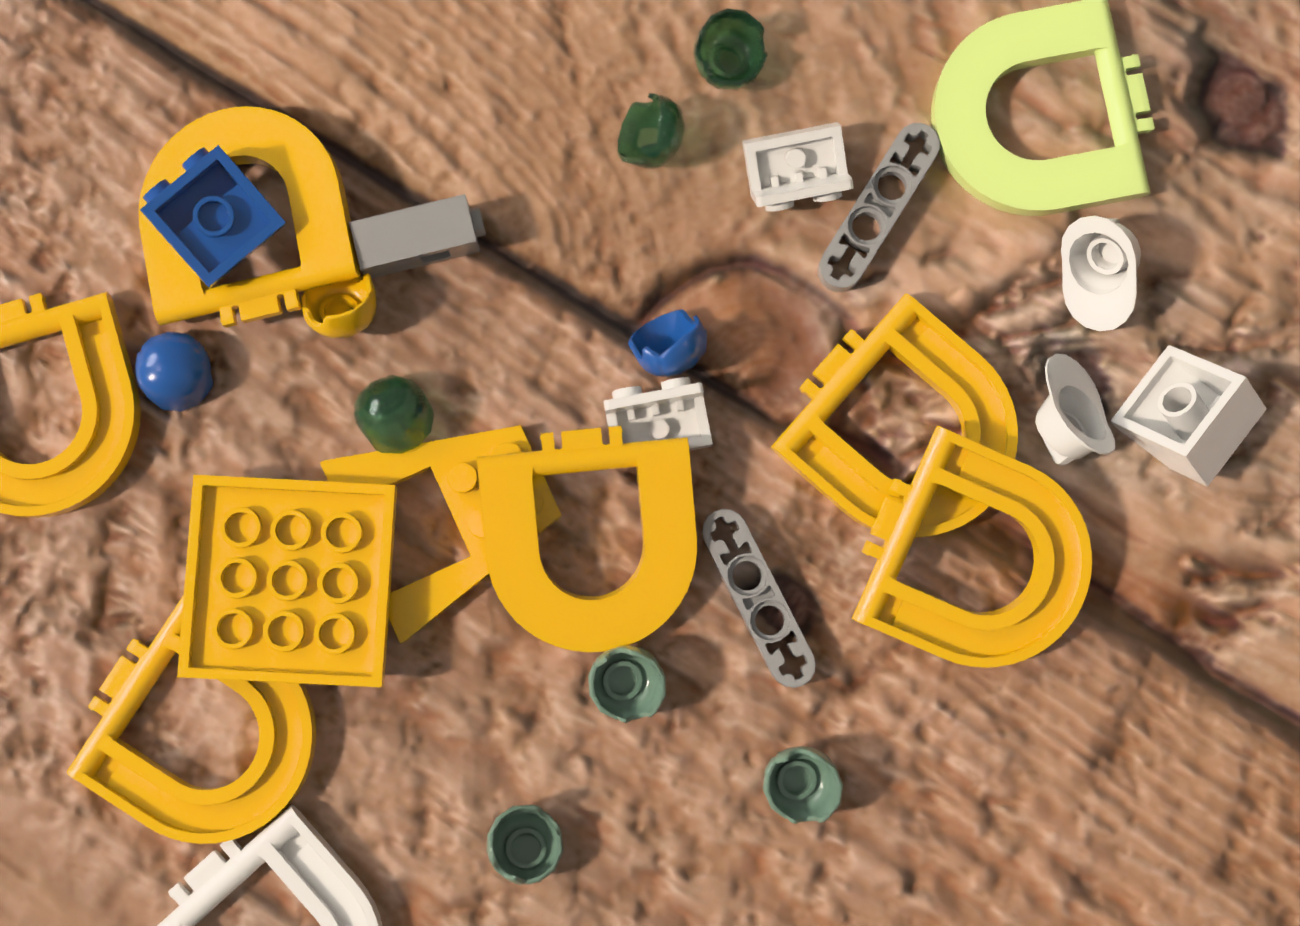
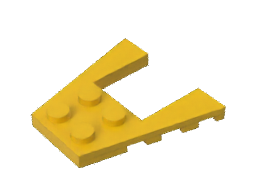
(456, 472)

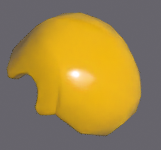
(341, 307)

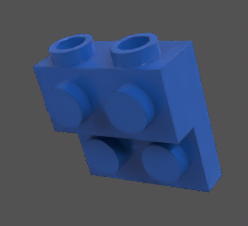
(211, 214)

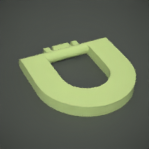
(1056, 183)

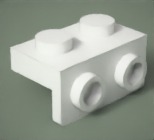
(797, 166)
(661, 414)

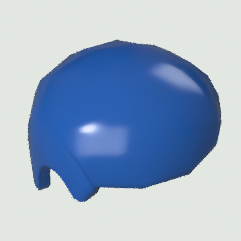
(669, 344)
(174, 371)

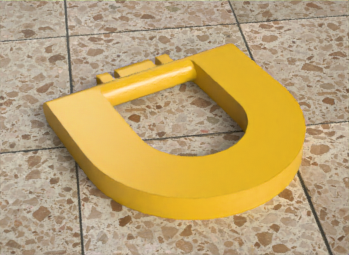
(316, 206)
(943, 363)
(108, 407)
(667, 535)
(965, 636)
(165, 800)

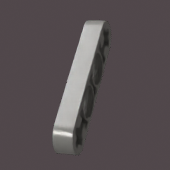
(883, 210)
(751, 601)

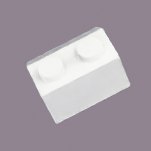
(1190, 414)

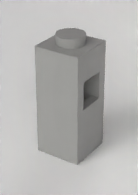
(417, 236)

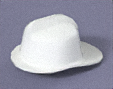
(1100, 272)
(1073, 413)

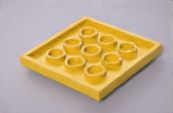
(287, 581)

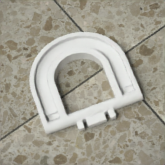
(301, 862)

